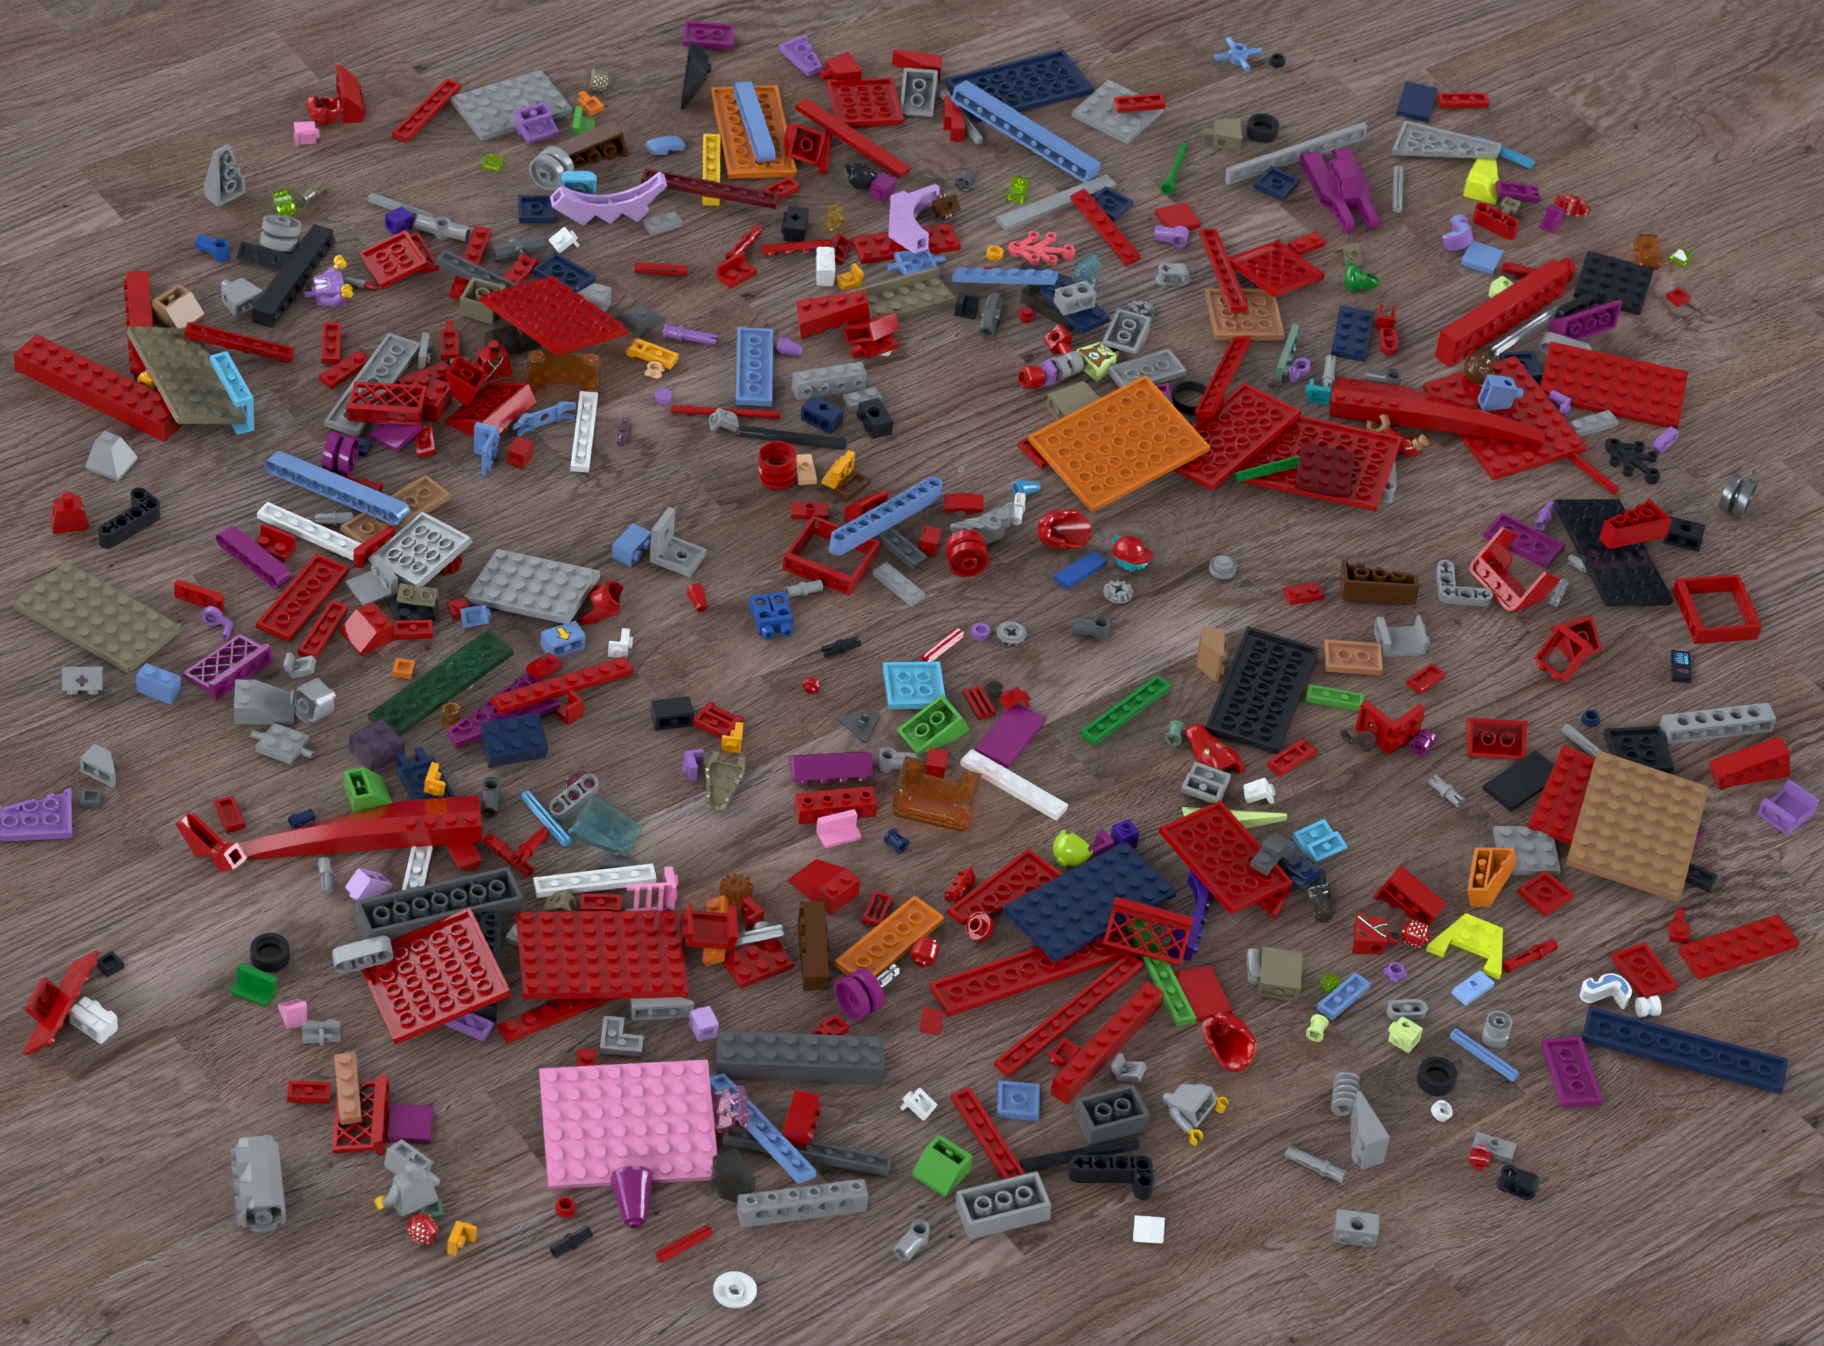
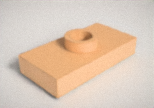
(805, 470)

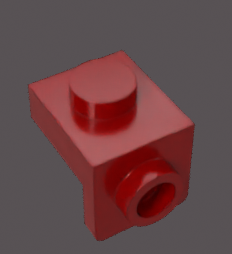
(1014, 696)
(1063, 1053)

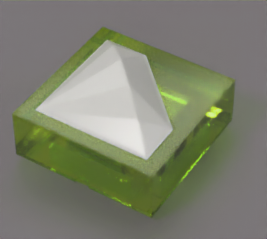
(1681, 257)

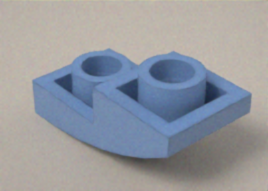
(663, 144)

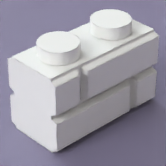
(825, 266)
(93, 1019)

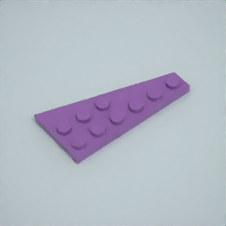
(38, 818)

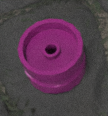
(340, 453)
(859, 994)

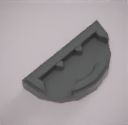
(617, 860)

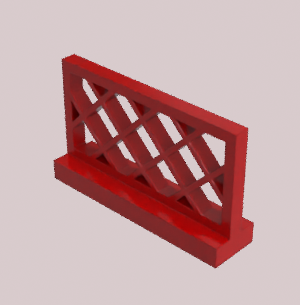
(386, 413)
(1148, 914)
(379, 1120)

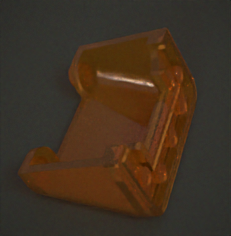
(564, 369)

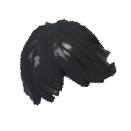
(860, 176)

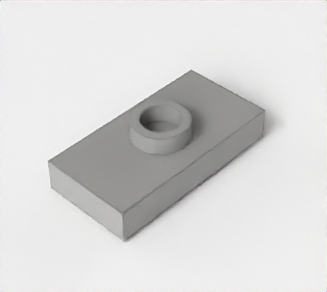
(1500, 1148)

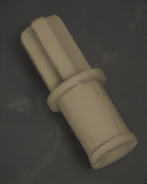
(313, 191)

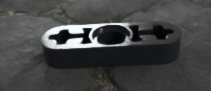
(1583, 302)

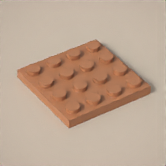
(1259, 322)

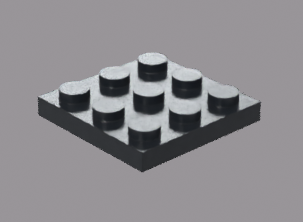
(1640, 745)

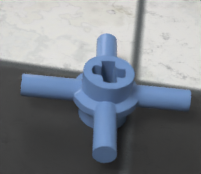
(1238, 54)

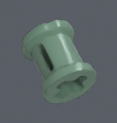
(1176, 729)

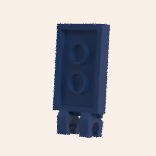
(414, 775)

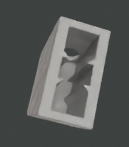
(239, 295)

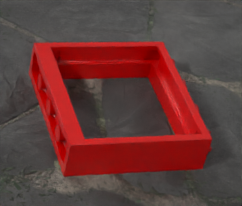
(813, 571)
(1712, 584)

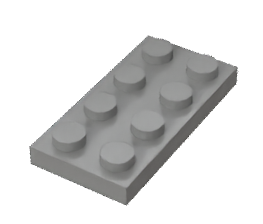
(1158, 366)

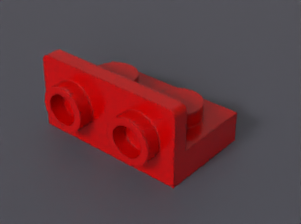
(735, 270)
(276, 542)

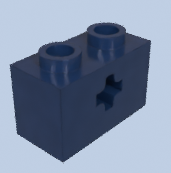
(822, 414)

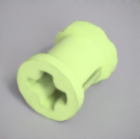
(1317, 1027)

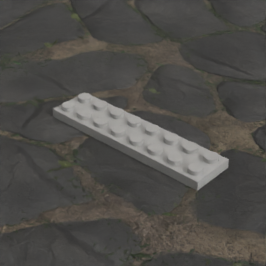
(384, 366)

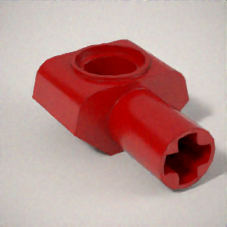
(1059, 340)

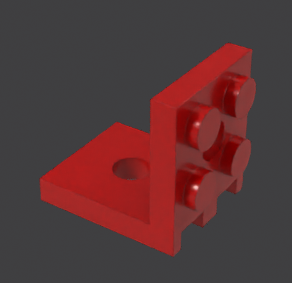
(1390, 733)

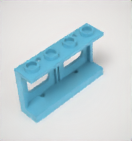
(235, 388)

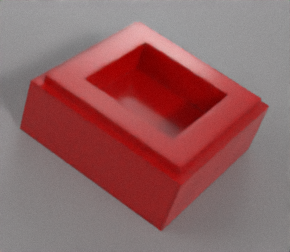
(1678, 297)

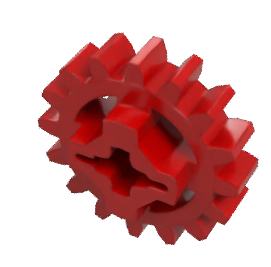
(1573, 205)

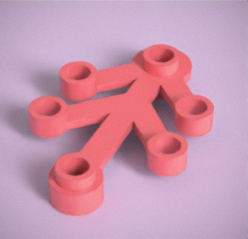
(1022, 249)

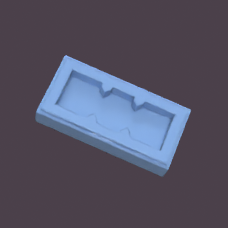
(1473, 987)

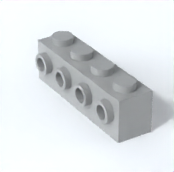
(829, 380)

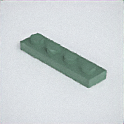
(1287, 356)

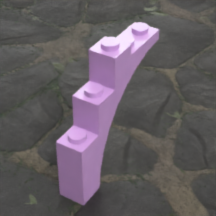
(608, 207)
(903, 214)

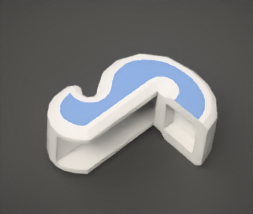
(1607, 985)

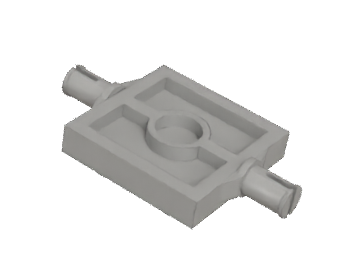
(282, 743)

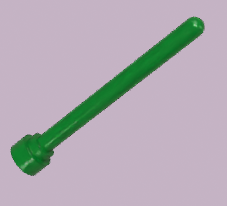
(1168, 185)

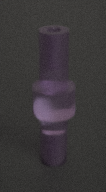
(622, 431)

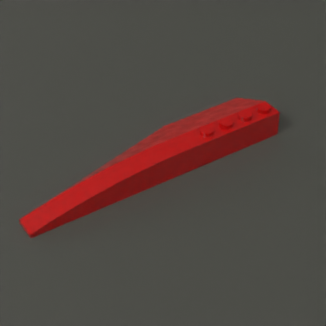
(379, 828)

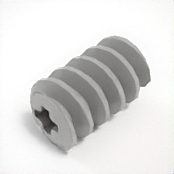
(1344, 1092)

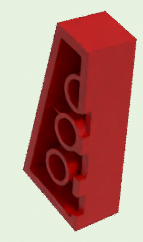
(1635, 526)
(1752, 765)

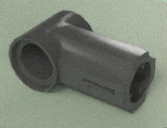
(1391, 376)
(1098, 627)
(490, 797)

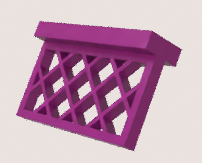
(224, 682)

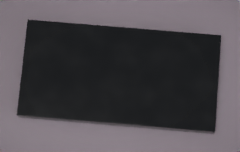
(1520, 781)

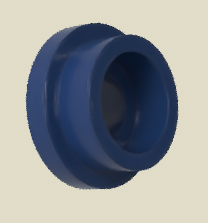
(1590, 718)

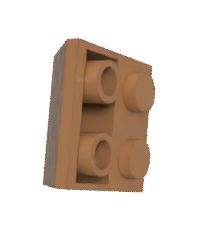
(177, 307)
(1212, 652)

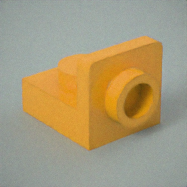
(850, 279)
(733, 742)
(432, 782)
(459, 1234)

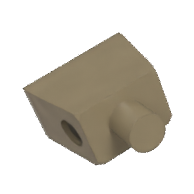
(1225, 134)

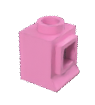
(305, 133)

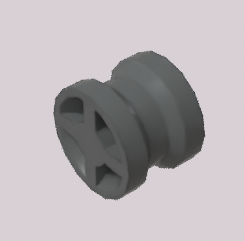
(965, 180)

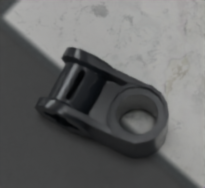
(1520, 1182)

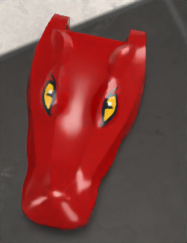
(1211, 750)

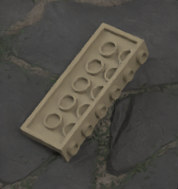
(908, 294)

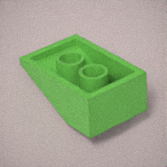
(933, 726)

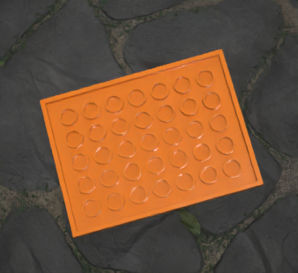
(1118, 443)

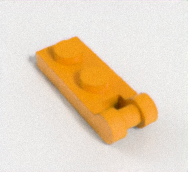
(652, 353)

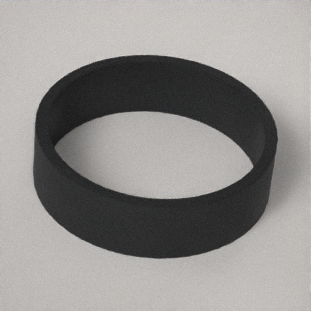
(1186, 385)

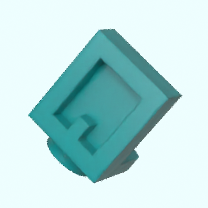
(1317, 394)

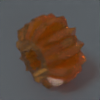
(736, 888)

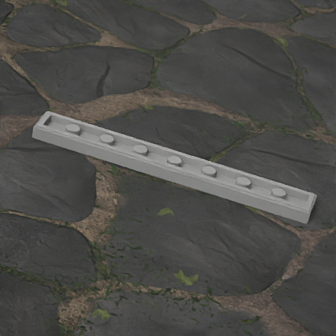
(1051, 204)

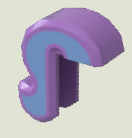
(1461, 234)

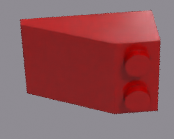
(827, 883)

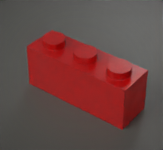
(802, 1118)

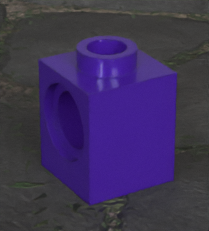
(398, 220)
(1125, 832)

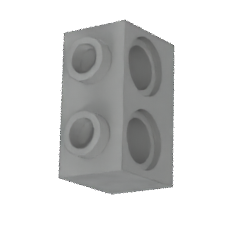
(1075, 298)

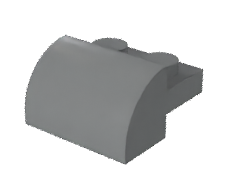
(1206, 783)

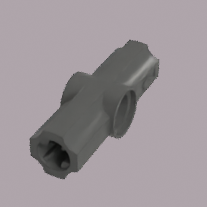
(518, 246)
(991, 315)

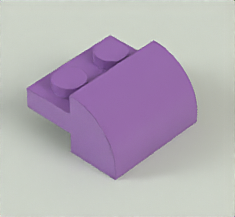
(535, 123)

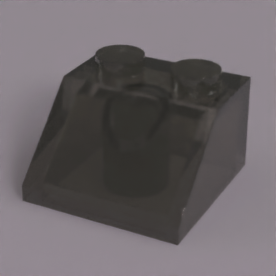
(731, 1176)

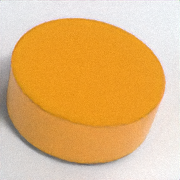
(994, 253)

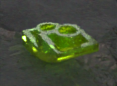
(284, 202)

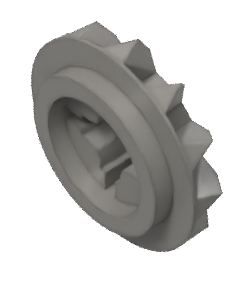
(1147, 309)
(1121, 596)
(1011, 628)

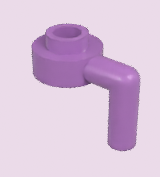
(1295, 371)
(213, 616)

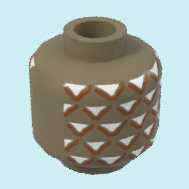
(597, 80)

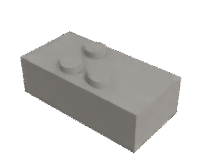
(1003, 1205)

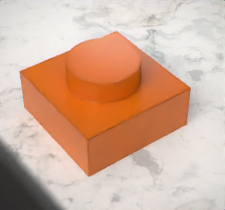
(403, 668)

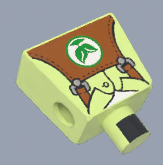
(1097, 359)

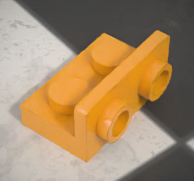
(839, 470)

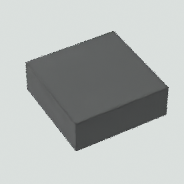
(91, 798)

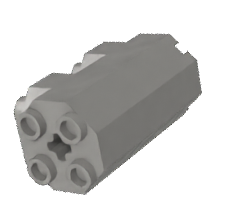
(258, 1183)

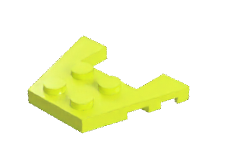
(1474, 936)

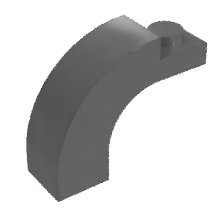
(1273, 850)

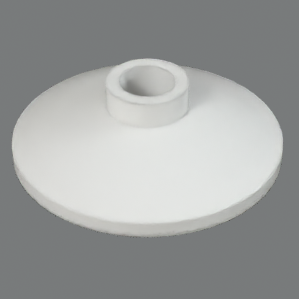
(737, 1283)

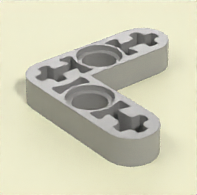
(1453, 590)

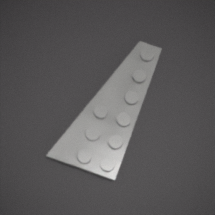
(1435, 142)

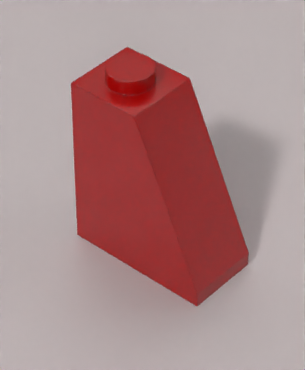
(871, 328)

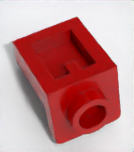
(751, 912)

